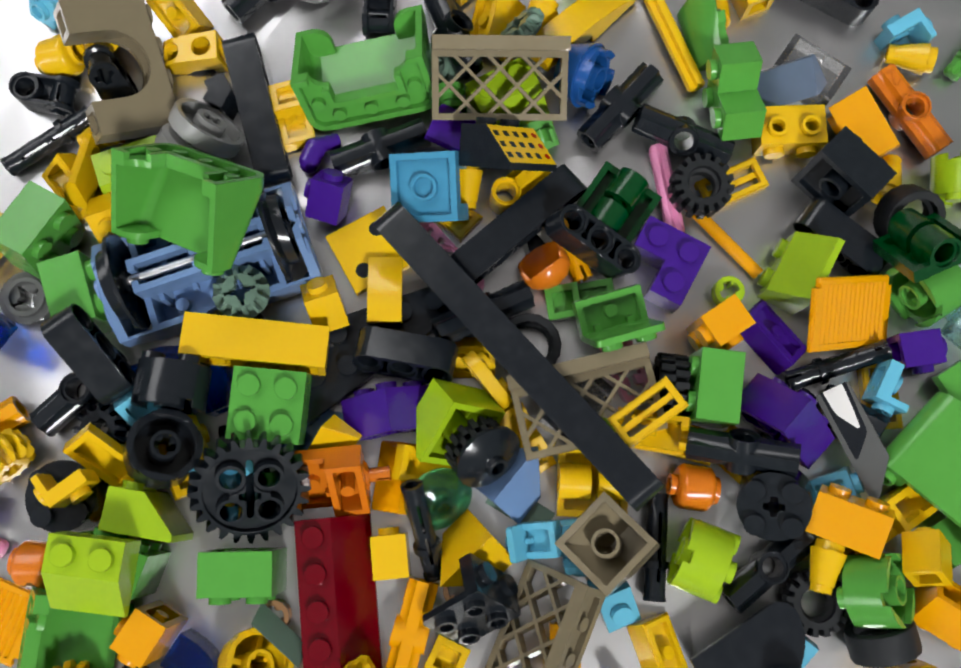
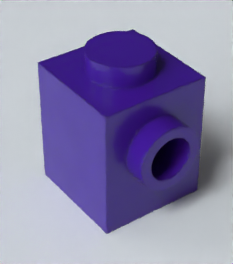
(328, 196)
(919, 350)

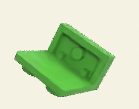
(615, 318)

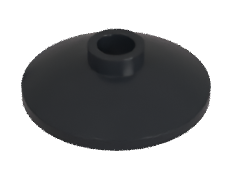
(487, 456)

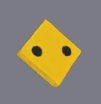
(357, 243)

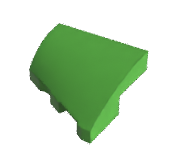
(702, 28)

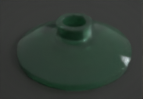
(444, 489)

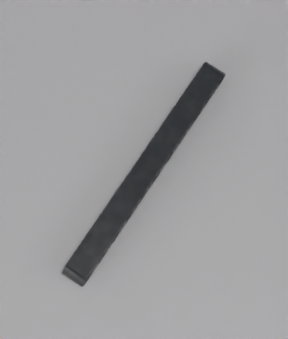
(520, 358)

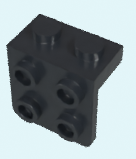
(483, 607)

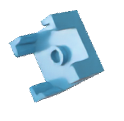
(428, 185)

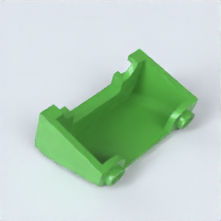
(364, 78)
(183, 200)
(929, 455)
(61, 635)

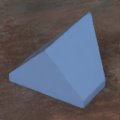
(517, 489)

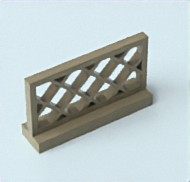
(501, 46)
(583, 370)
(574, 621)

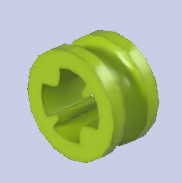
(730, 281)

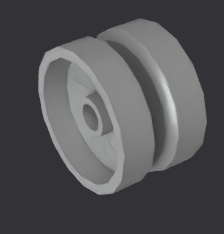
(201, 129)

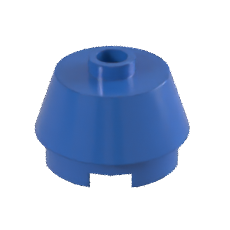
(587, 73)

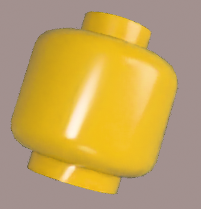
(56, 59)

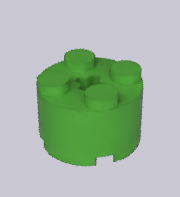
(928, 299)
(876, 592)

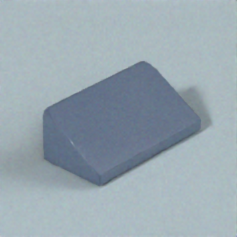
(791, 81)

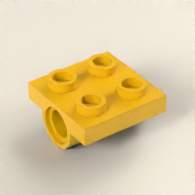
(580, 485)

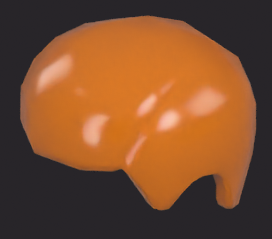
(545, 266)

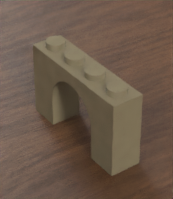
(130, 27)

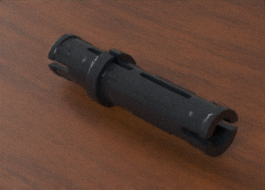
(17, 162)
(823, 370)
(415, 496)
(656, 566)

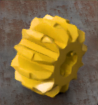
(15, 454)

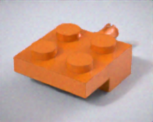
(341, 479)

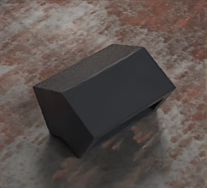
(221, 95)

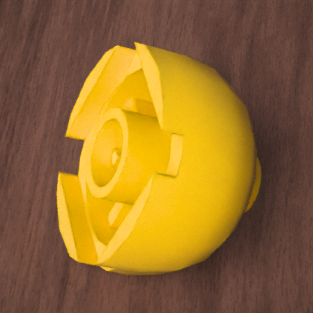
(251, 650)

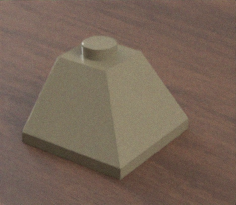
(607, 544)

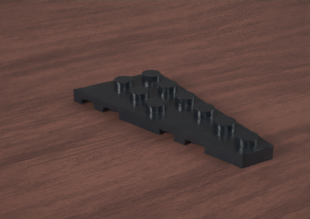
(341, 375)

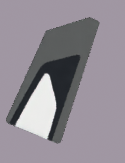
(856, 436)

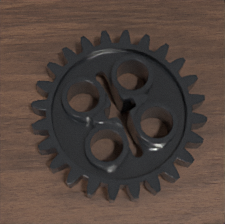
(213, 489)

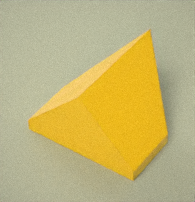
(466, 537)

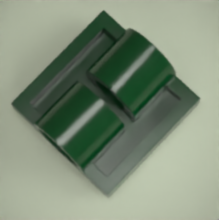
(620, 200)
(919, 244)

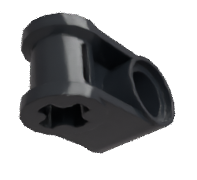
(378, 16)
(107, 73)
(51, 94)

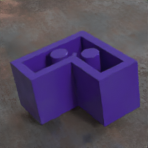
(675, 257)
(383, 410)
(786, 416)

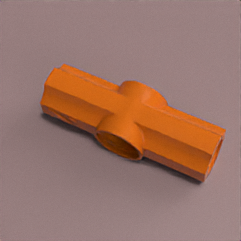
(921, 126)

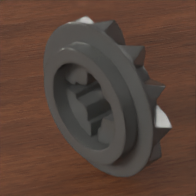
(13, 295)

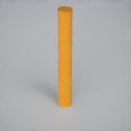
(729, 246)

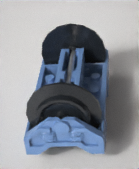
(160, 281)

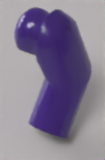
(315, 149)

